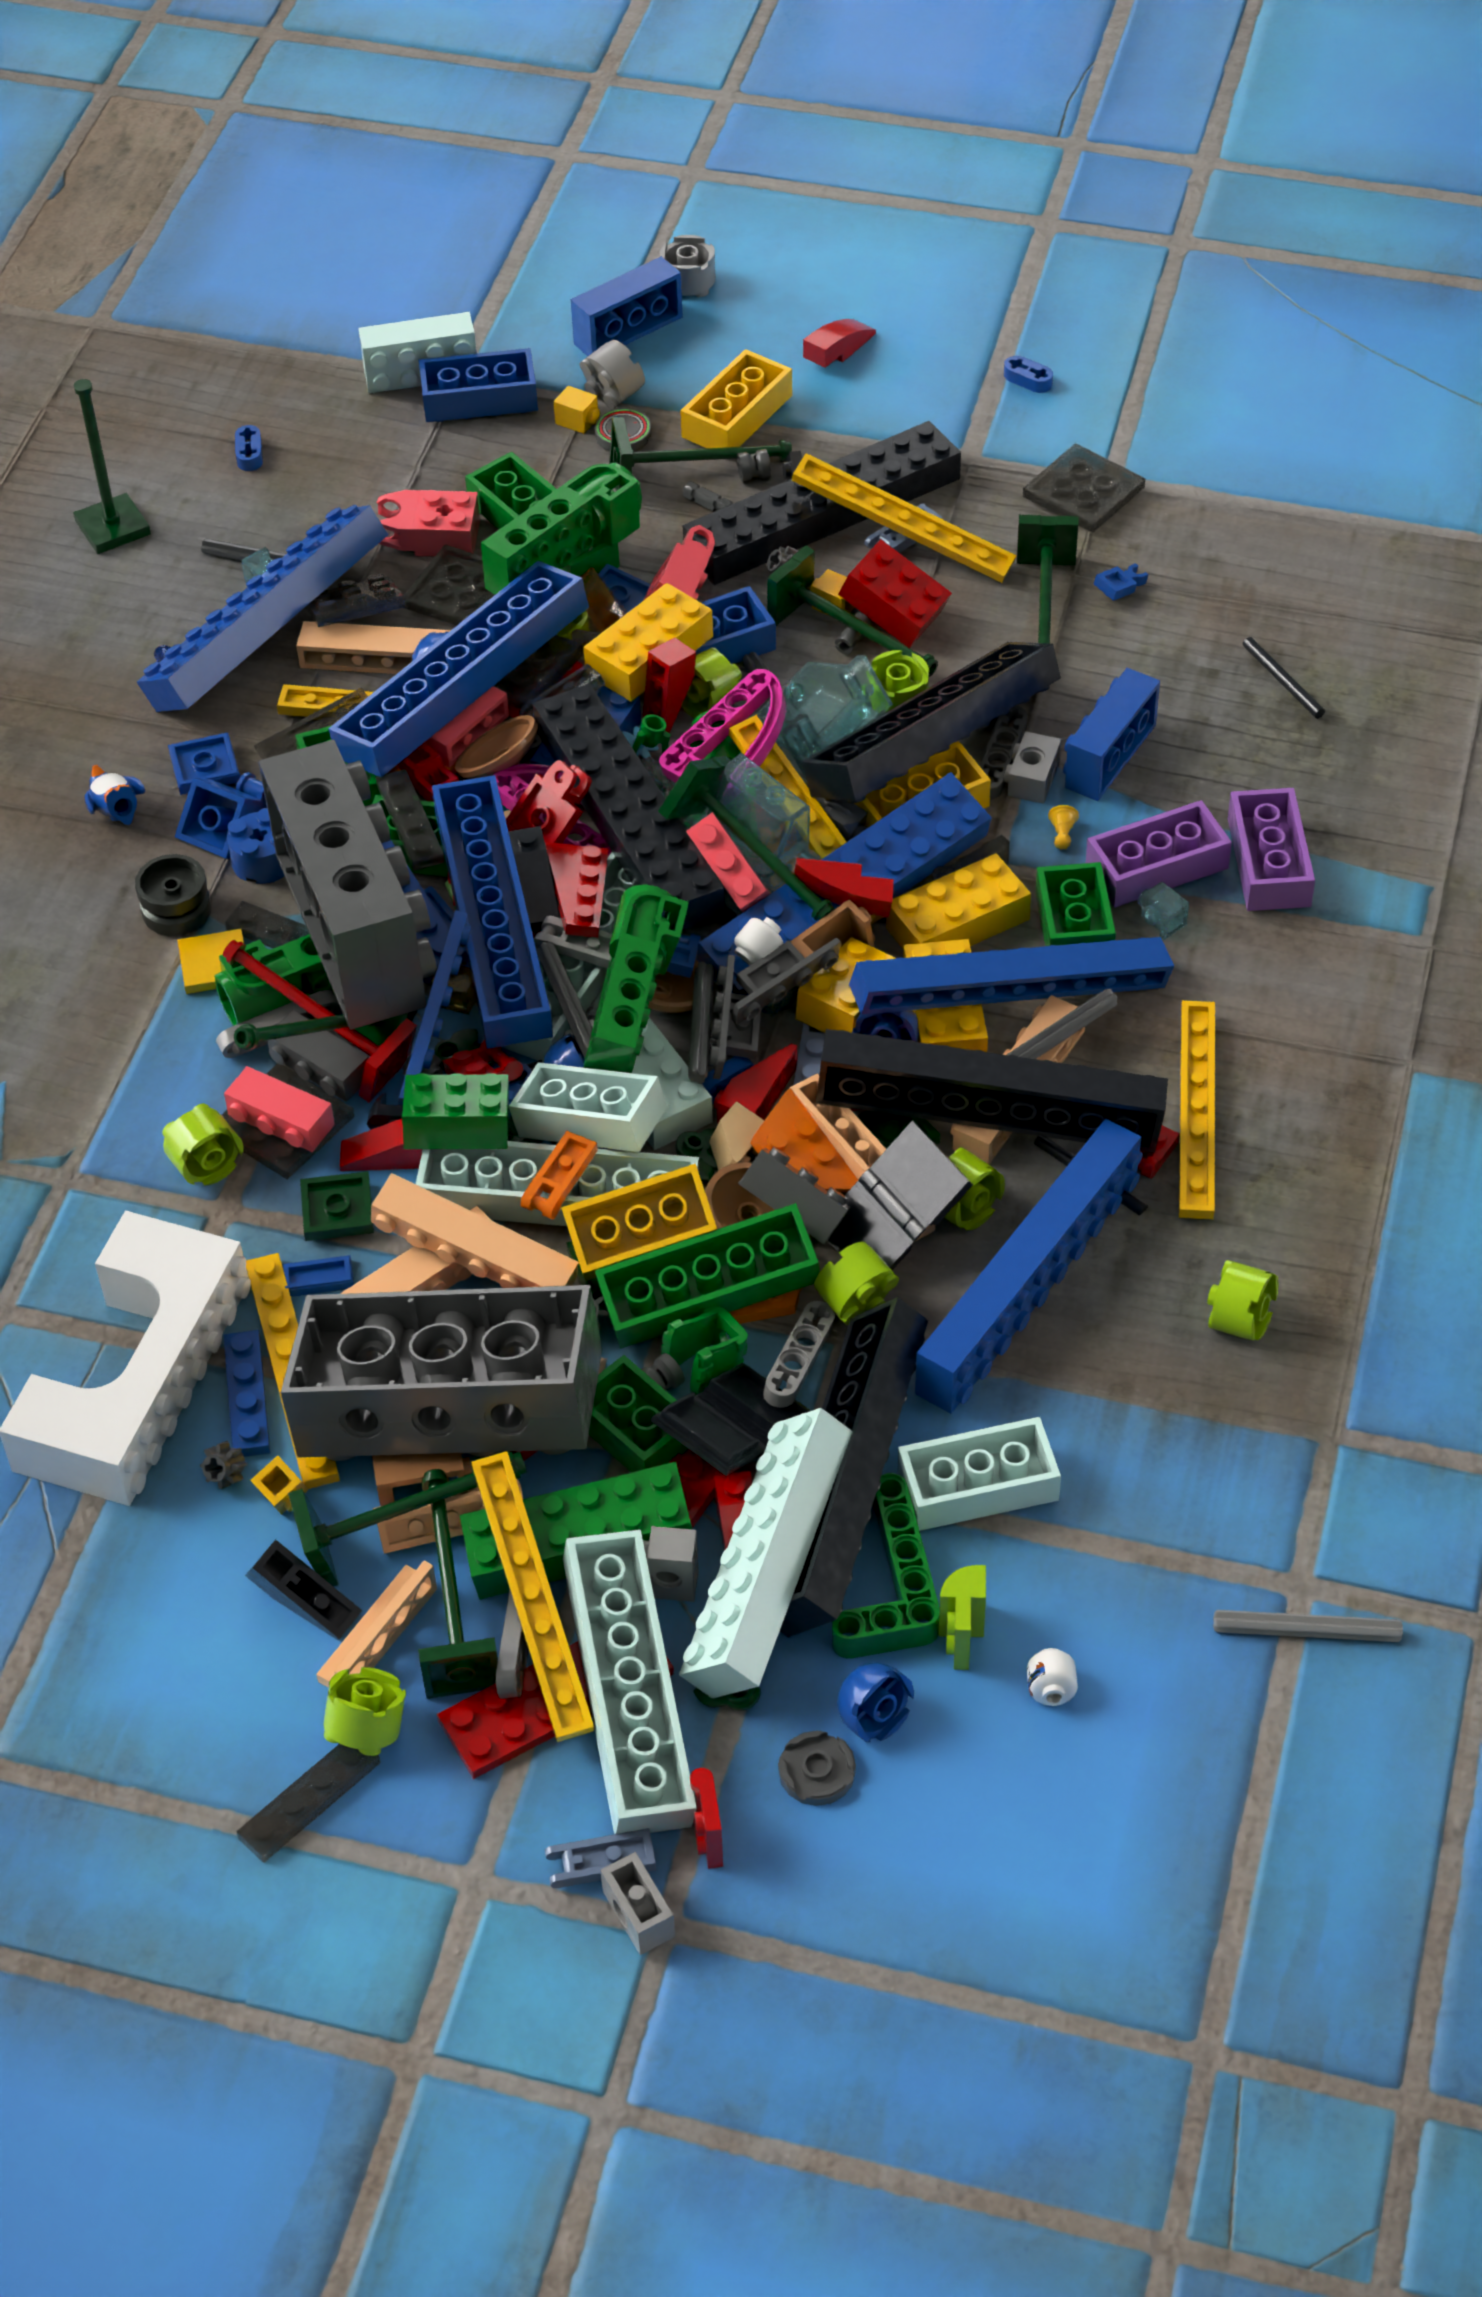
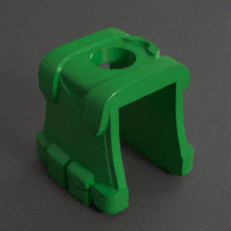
(695, 1336)

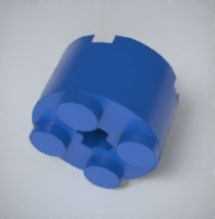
(253, 848)

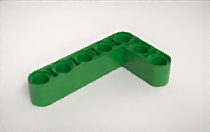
(905, 1574)

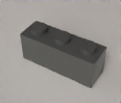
(321, 1058)
(782, 1185)

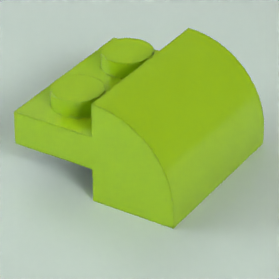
(963, 1611)

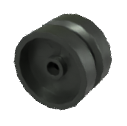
(173, 894)

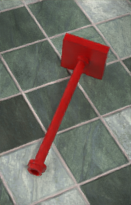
(384, 1059)

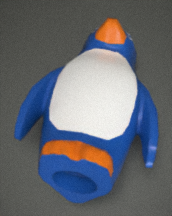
(113, 795)

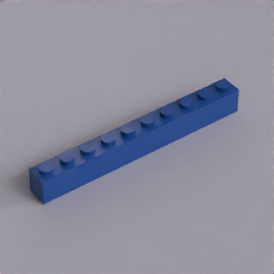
(1010, 975)

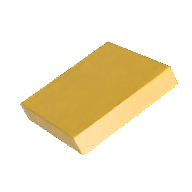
(201, 958)

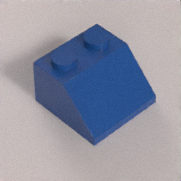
(208, 813)

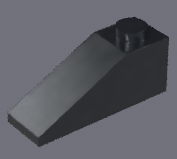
(534, 874)
(303, 1590)

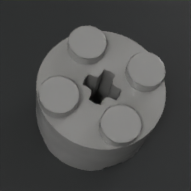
(694, 261)
(612, 373)

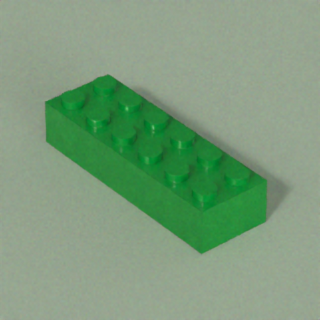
(510, 488)
(718, 1268)
(594, 1508)

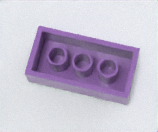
(1163, 848)
(1270, 849)

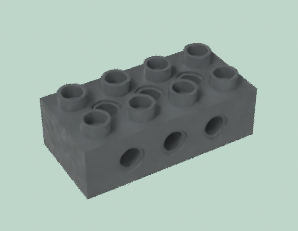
(348, 883)
(443, 1372)

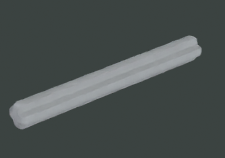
(1308, 1625)

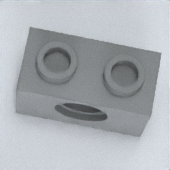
(1033, 767)
(672, 1563)
(638, 1903)

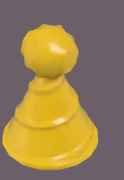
(1063, 819)

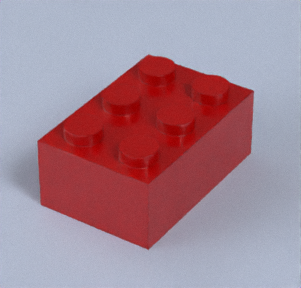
(894, 593)

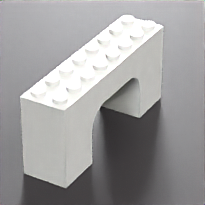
(114, 1433)

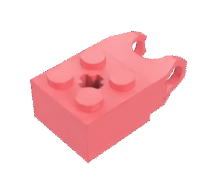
(431, 520)
(685, 564)

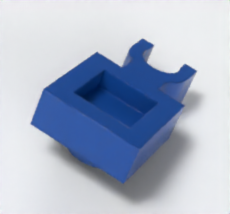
(1119, 583)

